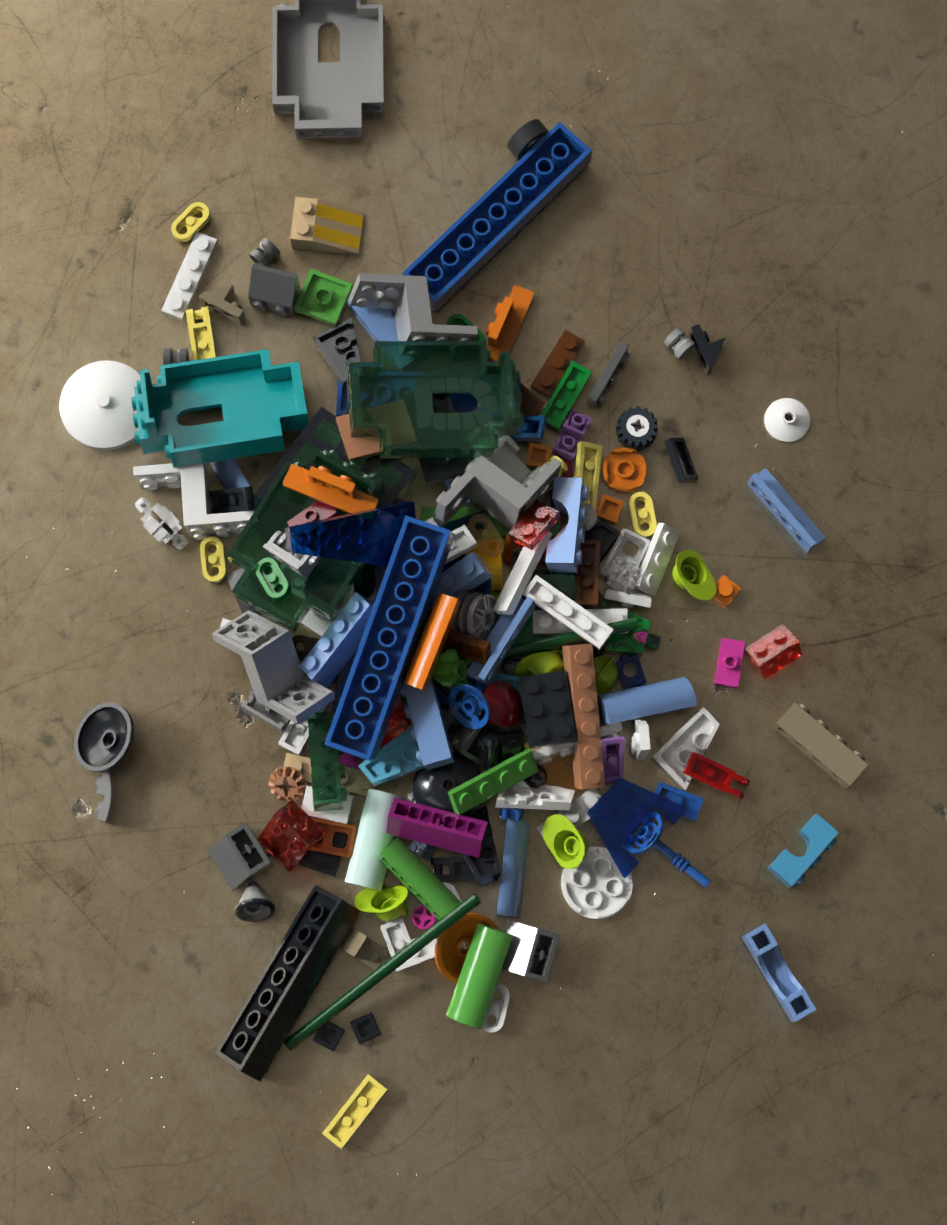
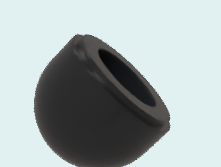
(537, 779)

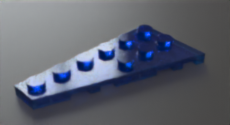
(353, 537)

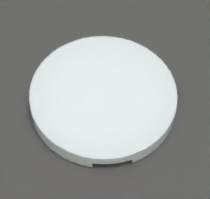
(596, 886)

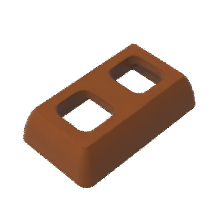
(331, 828)

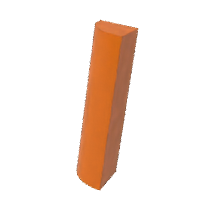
(431, 641)

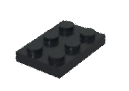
(547, 709)

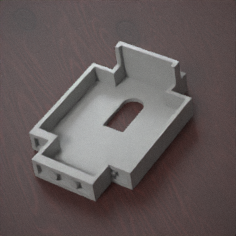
(328, 95)

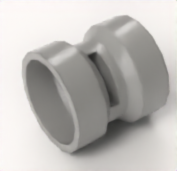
(679, 343)

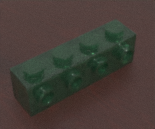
(325, 765)

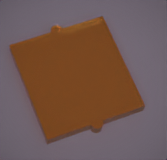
(561, 772)

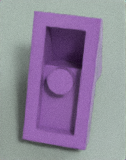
(613, 757)

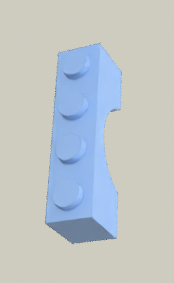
(564, 551)

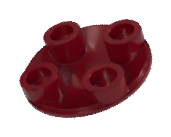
(504, 704)

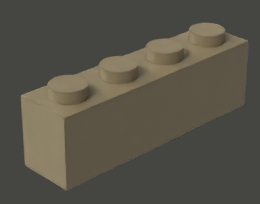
(820, 745)

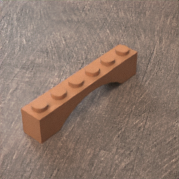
(587, 757)

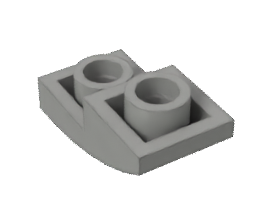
(105, 788)

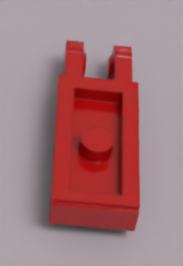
(713, 774)

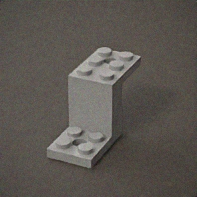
(411, 307)
(495, 492)
(273, 666)

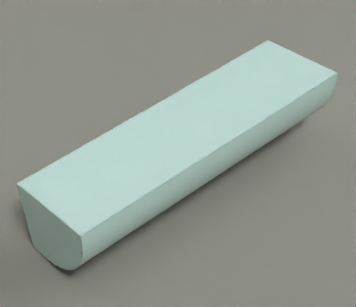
(371, 839)

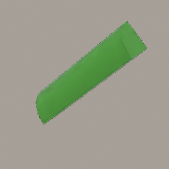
(418, 878)
(479, 975)

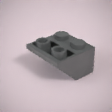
(239, 856)
(530, 951)

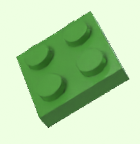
(323, 297)

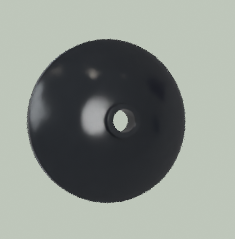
(104, 737)
(429, 784)

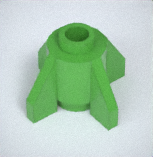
(451, 669)

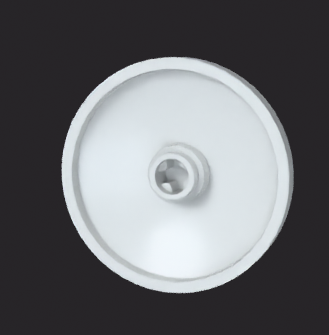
(99, 405)

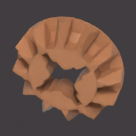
(293, 777)

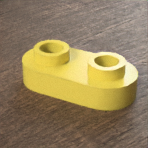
(189, 222)
(642, 516)
(213, 560)

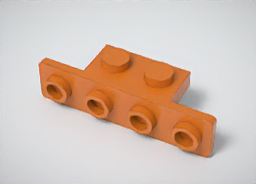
(508, 321)
(328, 488)

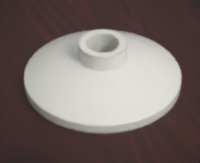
(786, 430)

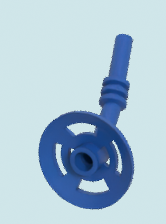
(471, 704)
(651, 838)

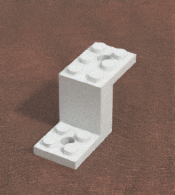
(195, 499)

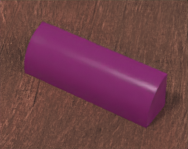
(436, 827)

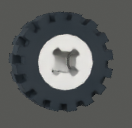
(635, 436)

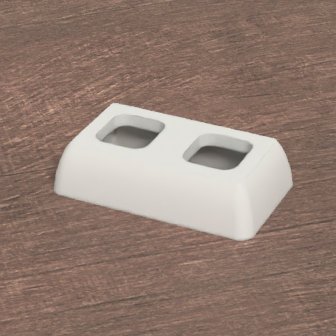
(627, 536)

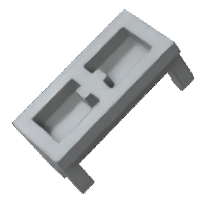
(299, 563)
(264, 713)

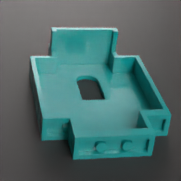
(255, 402)

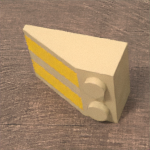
(325, 227)

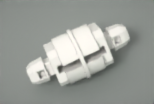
(166, 518)

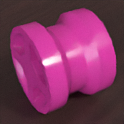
(422, 914)

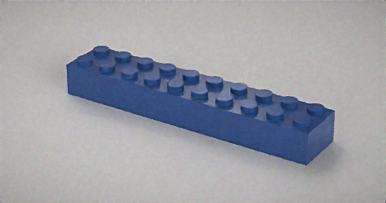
(500, 214)
(390, 638)

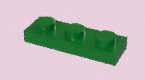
(566, 395)

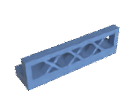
(785, 510)
(501, 640)

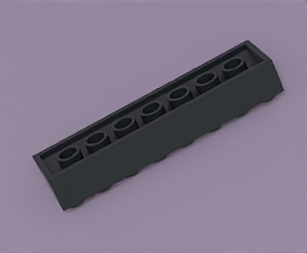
(287, 983)

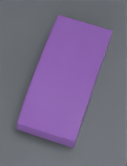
(571, 434)

